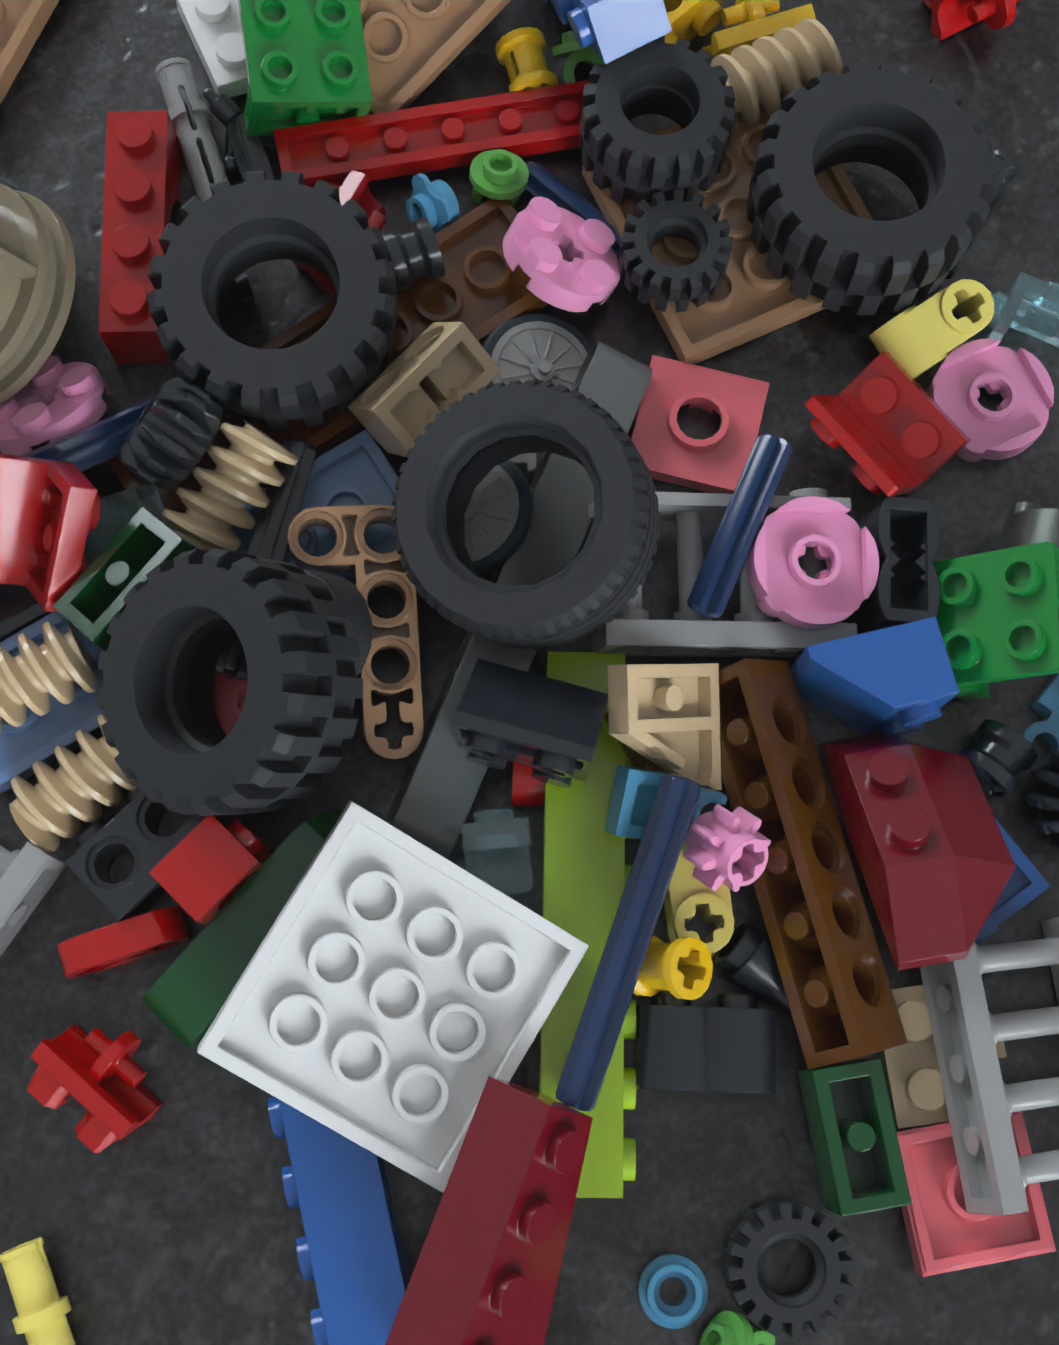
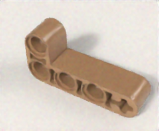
(395, 633)

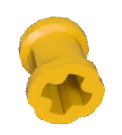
(527, 64)
(676, 967)

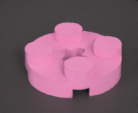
(549, 234)
(998, 369)
(52, 405)
(784, 587)

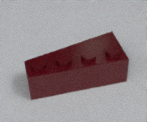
(499, 1225)

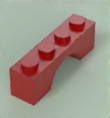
(139, 195)

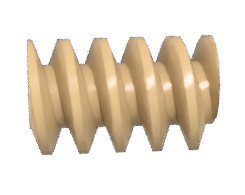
(777, 67)
(229, 488)
(42, 671)
(69, 792)

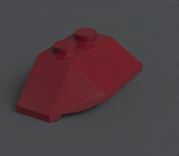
(920, 842)

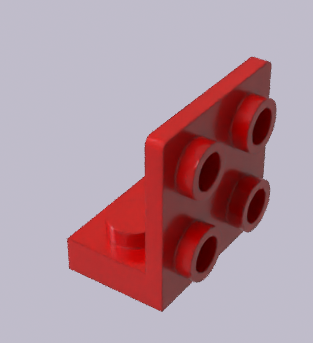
(887, 428)

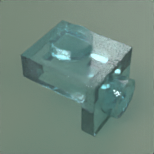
(1028, 307)
(499, 850)

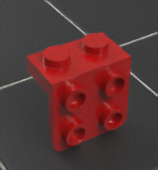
(44, 525)

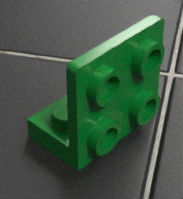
(303, 63)
(1000, 615)

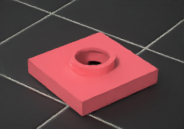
(699, 464)

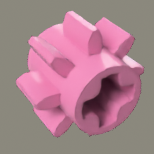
(727, 848)

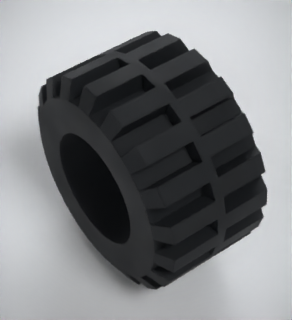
(662, 82)

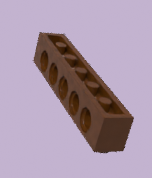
(809, 883)

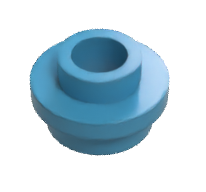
(688, 1307)

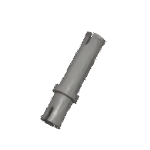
(180, 91)

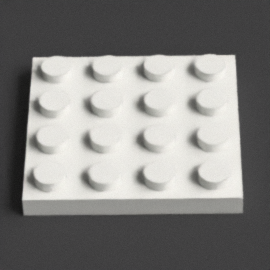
(392, 995)

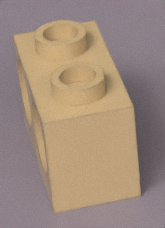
(421, 383)

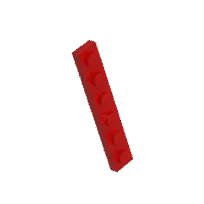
(434, 135)

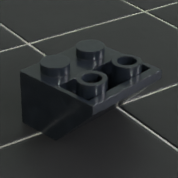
(529, 722)

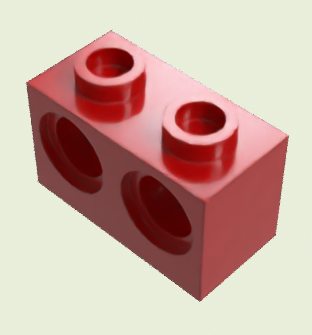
(210, 866)

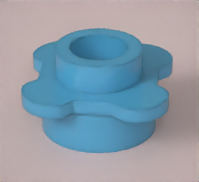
(434, 201)

